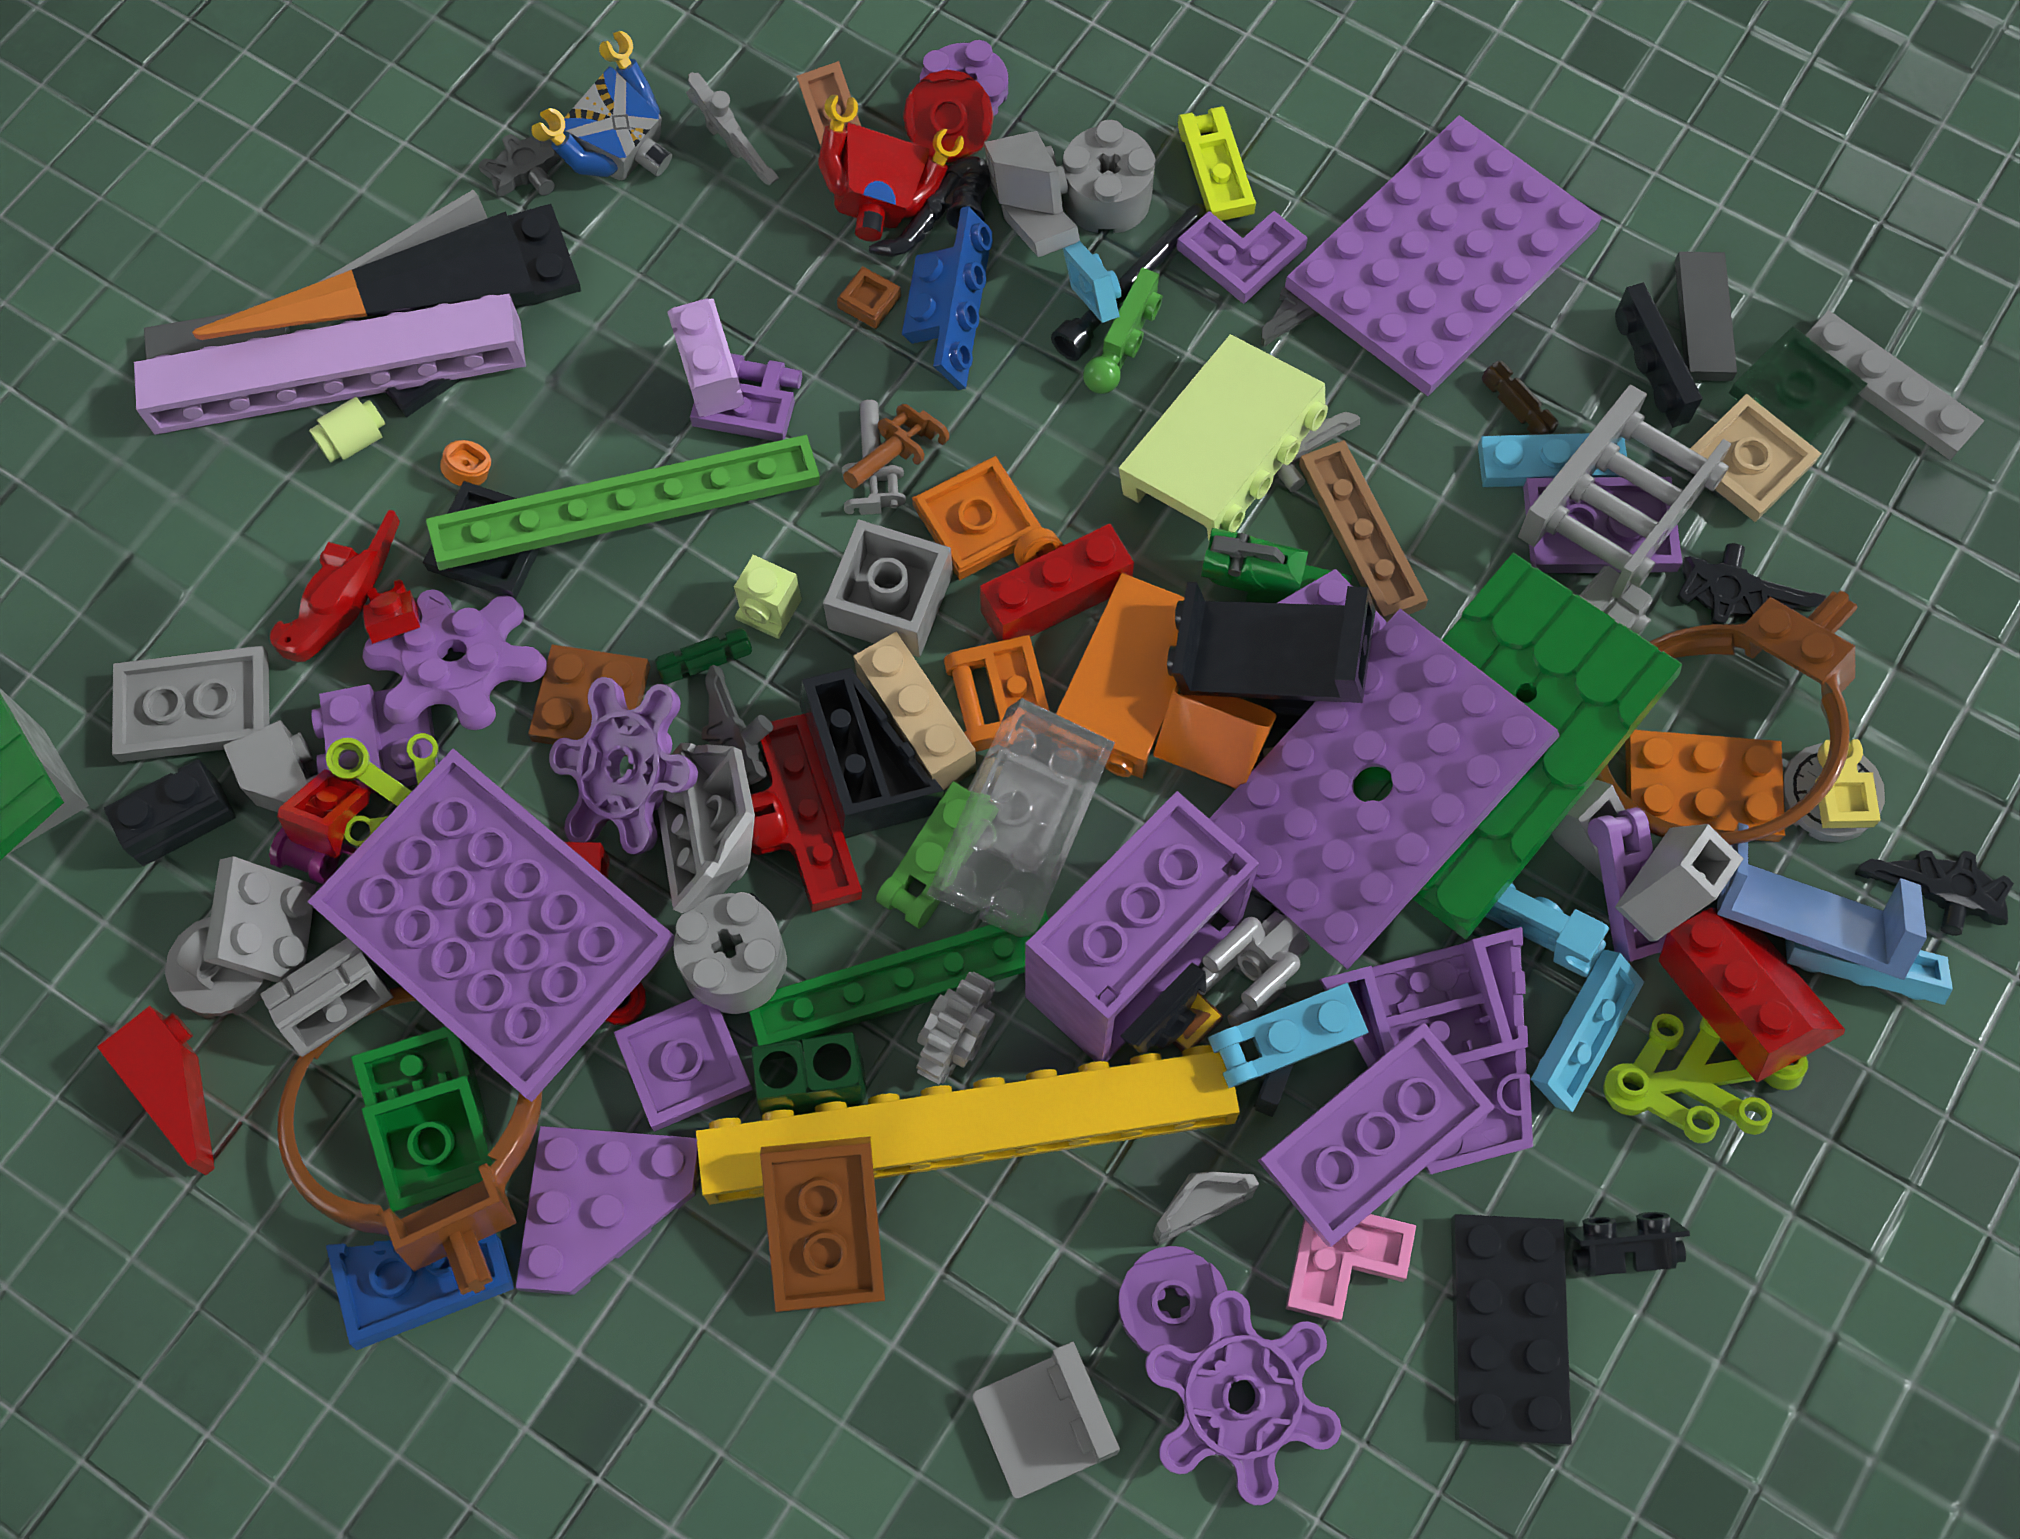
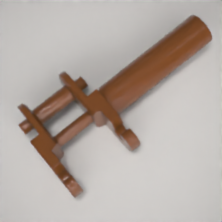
(897, 443)

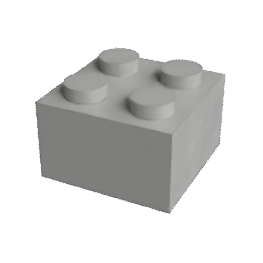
(888, 586)

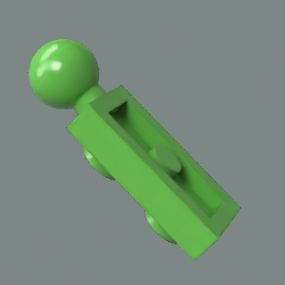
(1125, 334)

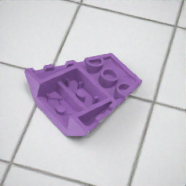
(1476, 1010)

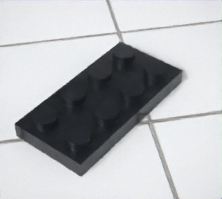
(1510, 1330)

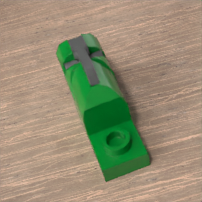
(1258, 566)

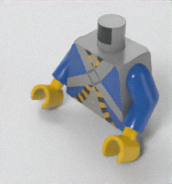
(612, 123)

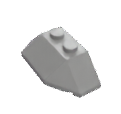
(708, 826)

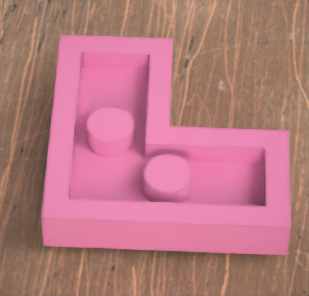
(1323, 1272)

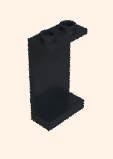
(1273, 648)

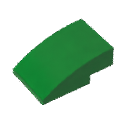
(424, 1116)

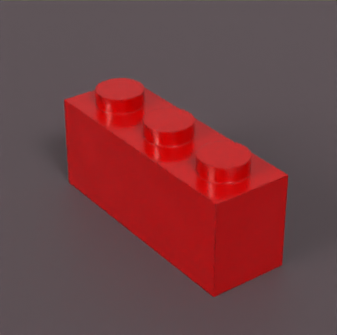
(1055, 585)

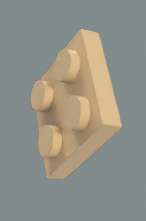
(1762, 456)

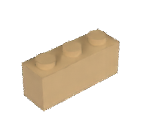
(916, 710)

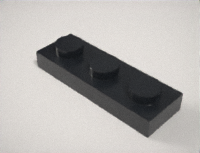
(1657, 355)

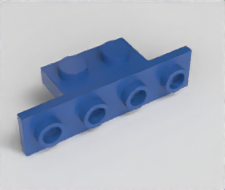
(948, 297)

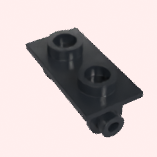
(1648, 1238)

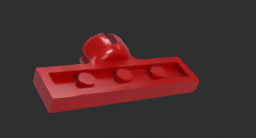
(801, 816)

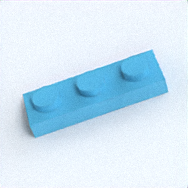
(1514, 458)
(1926, 979)
(1587, 1030)

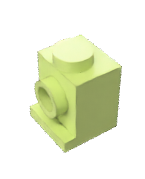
(766, 596)

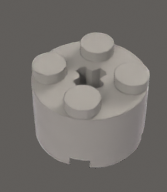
(1108, 178)
(723, 925)

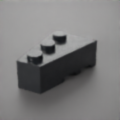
(863, 759)

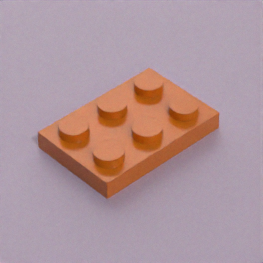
(1706, 779)

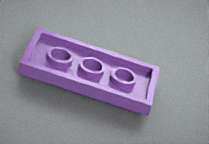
(1376, 1134)

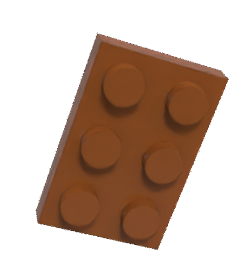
(822, 1223)

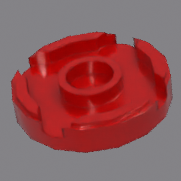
(952, 103)

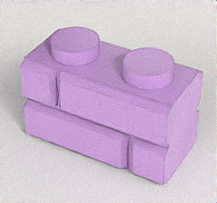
(706, 357)

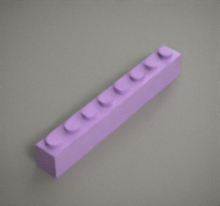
(328, 364)

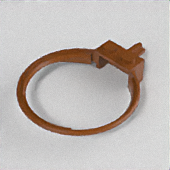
(1804, 645)
(438, 1230)

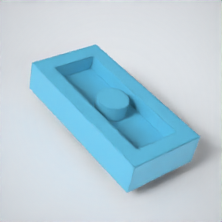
(1092, 281)

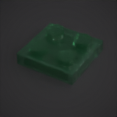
(1800, 384)

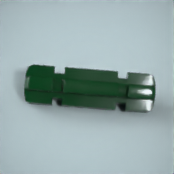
(702, 655)

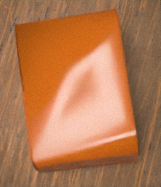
(1214, 736)

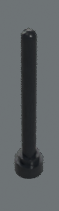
(1074, 336)

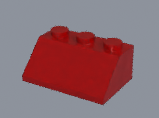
(1747, 992)

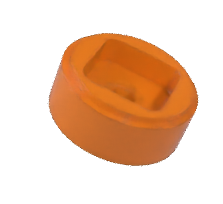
(465, 462)
(1035, 544)

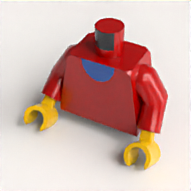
(877, 174)

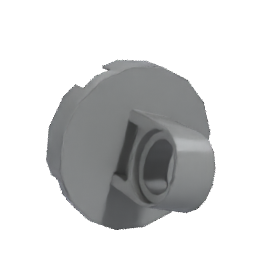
(204, 986)

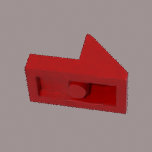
(321, 811)

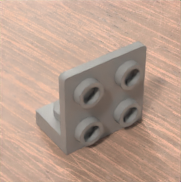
(1045, 1422)

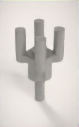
(1265, 954)

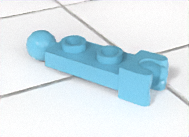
(1573, 938)

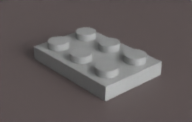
(188, 702)

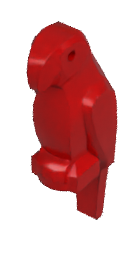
(334, 595)

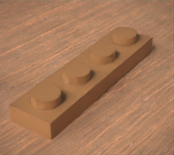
(1362, 530)

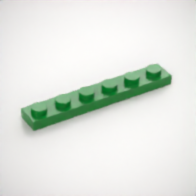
(888, 984)

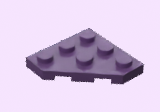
(597, 1200)

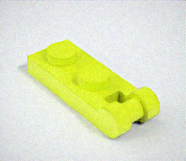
(1217, 164)

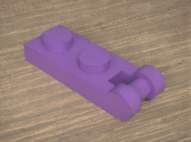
(1619, 871)

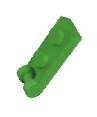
(923, 860)

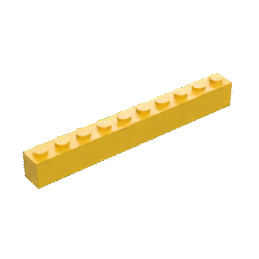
(985, 1122)

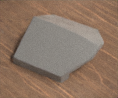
(1201, 1199)

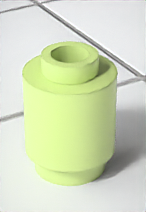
(347, 429)

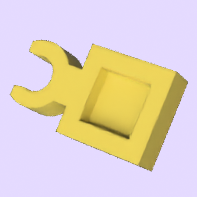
(1853, 797)

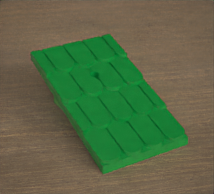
(1575, 673)

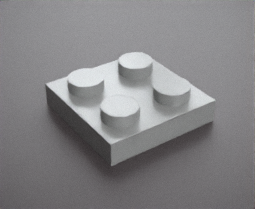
(259, 920)

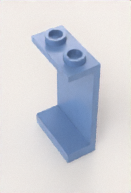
(1826, 921)

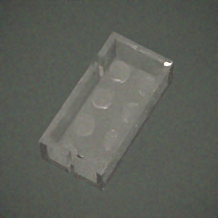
(1021, 818)

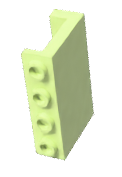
(1226, 436)

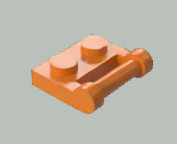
(1011, 676)

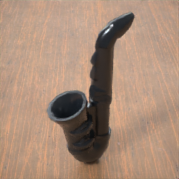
(961, 187)

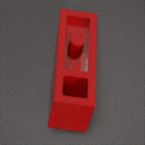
(165, 1079)

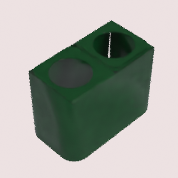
(803, 1051)

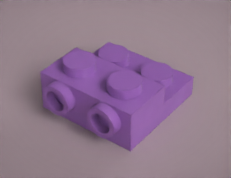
(360, 715)

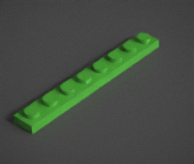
(622, 502)

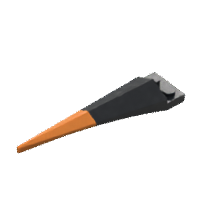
(494, 256)

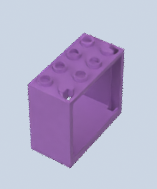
(1137, 926)

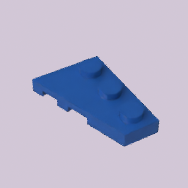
(386, 1297)

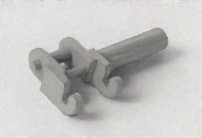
(871, 440)

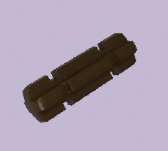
(1519, 399)

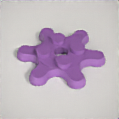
(458, 683)
(597, 760)
(1280, 1405)

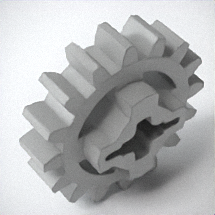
(956, 1028)

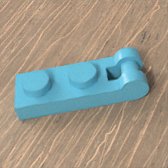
(1290, 1034)

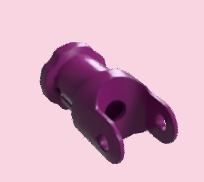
(316, 864)

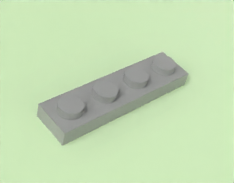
(1898, 388)

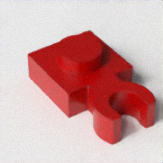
(390, 613)

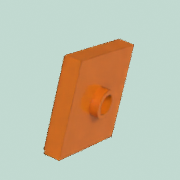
(976, 516)

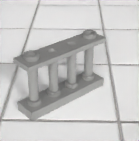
(1602, 453)

